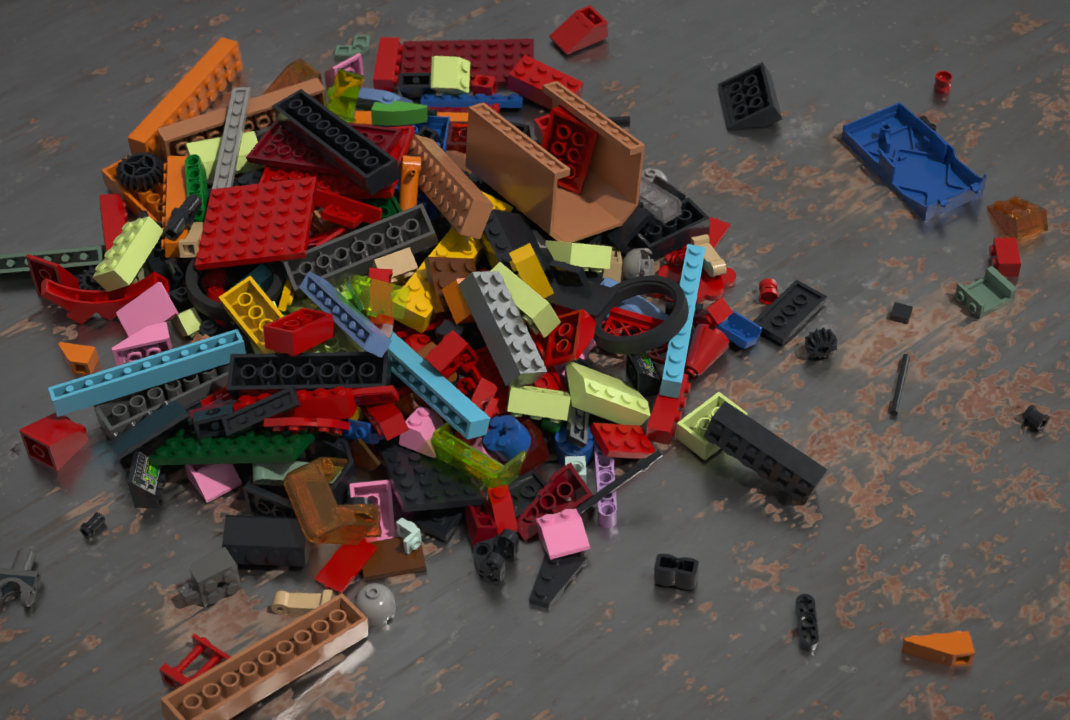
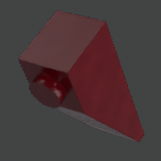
(480, 522)

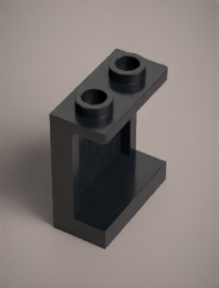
(625, 233)

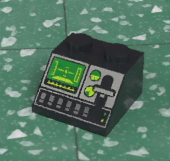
(643, 374)
(146, 482)

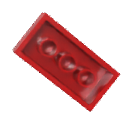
(530, 76)

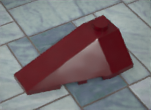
(562, 492)

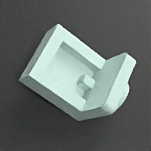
(410, 534)

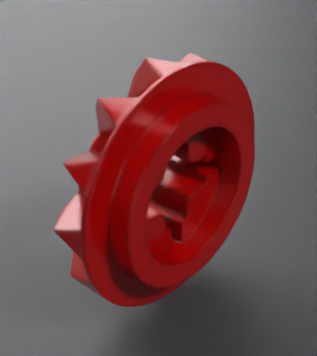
(676, 257)

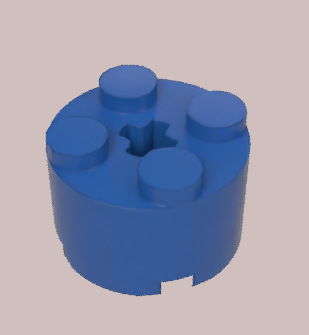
(507, 437)
(566, 449)

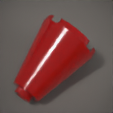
(704, 349)

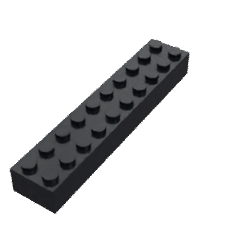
(337, 142)

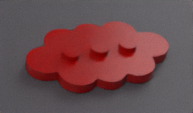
(709, 287)

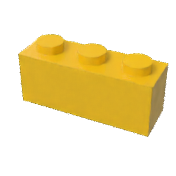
(530, 271)

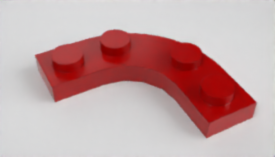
(296, 423)

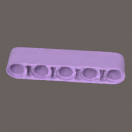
(605, 475)

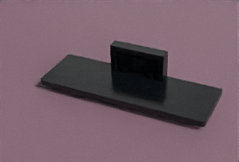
(575, 292)

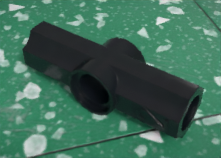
(182, 217)

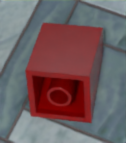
(53, 440)

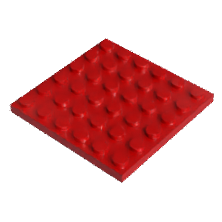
(257, 223)

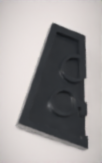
(553, 578)

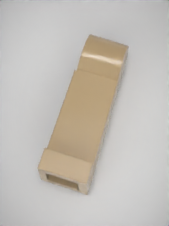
(190, 246)
(712, 262)
(298, 603)

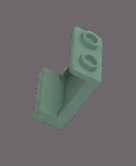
(986, 293)

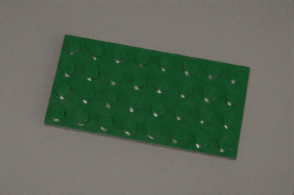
(251, 446)

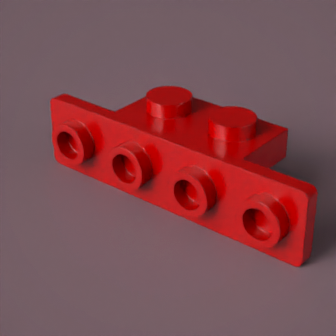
(345, 210)
(484, 399)

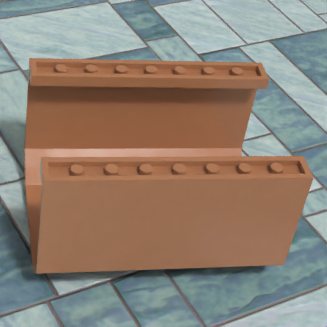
(529, 173)

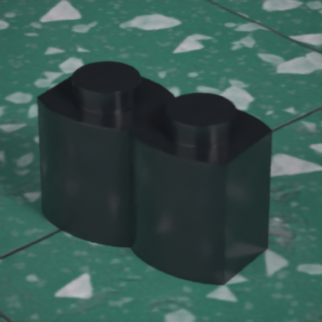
(676, 571)

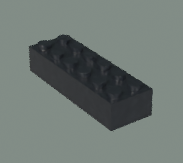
(764, 452)

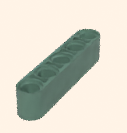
(275, 472)

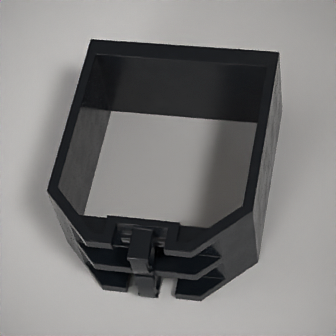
(265, 503)

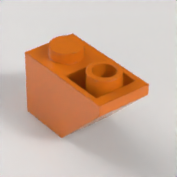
(79, 358)

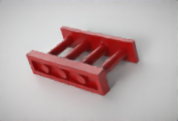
(173, 675)

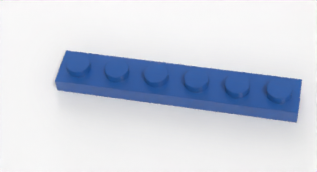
(464, 100)

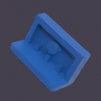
(740, 330)
(361, 430)

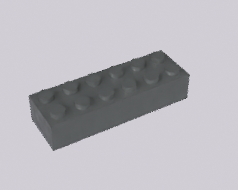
(502, 328)

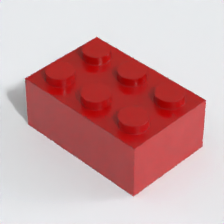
(298, 331)

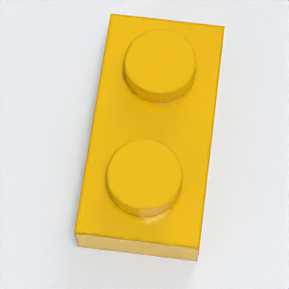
(287, 296)

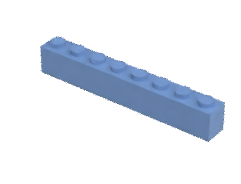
(345, 315)

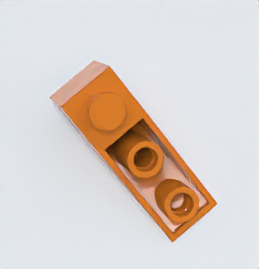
(947, 649)

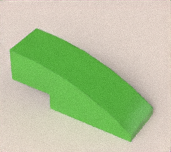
(398, 113)

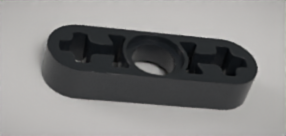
(802, 629)

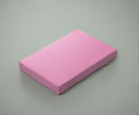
(147, 309)

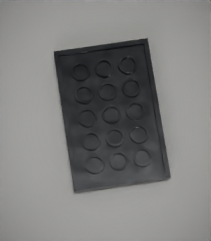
(424, 480)

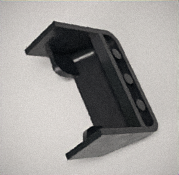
(210, 325)

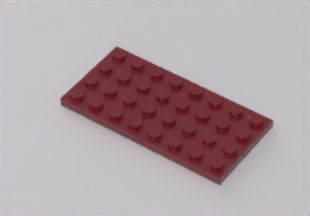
(486, 57)
(285, 150)

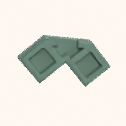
(360, 45)

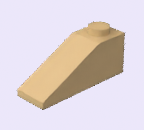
(615, 265)

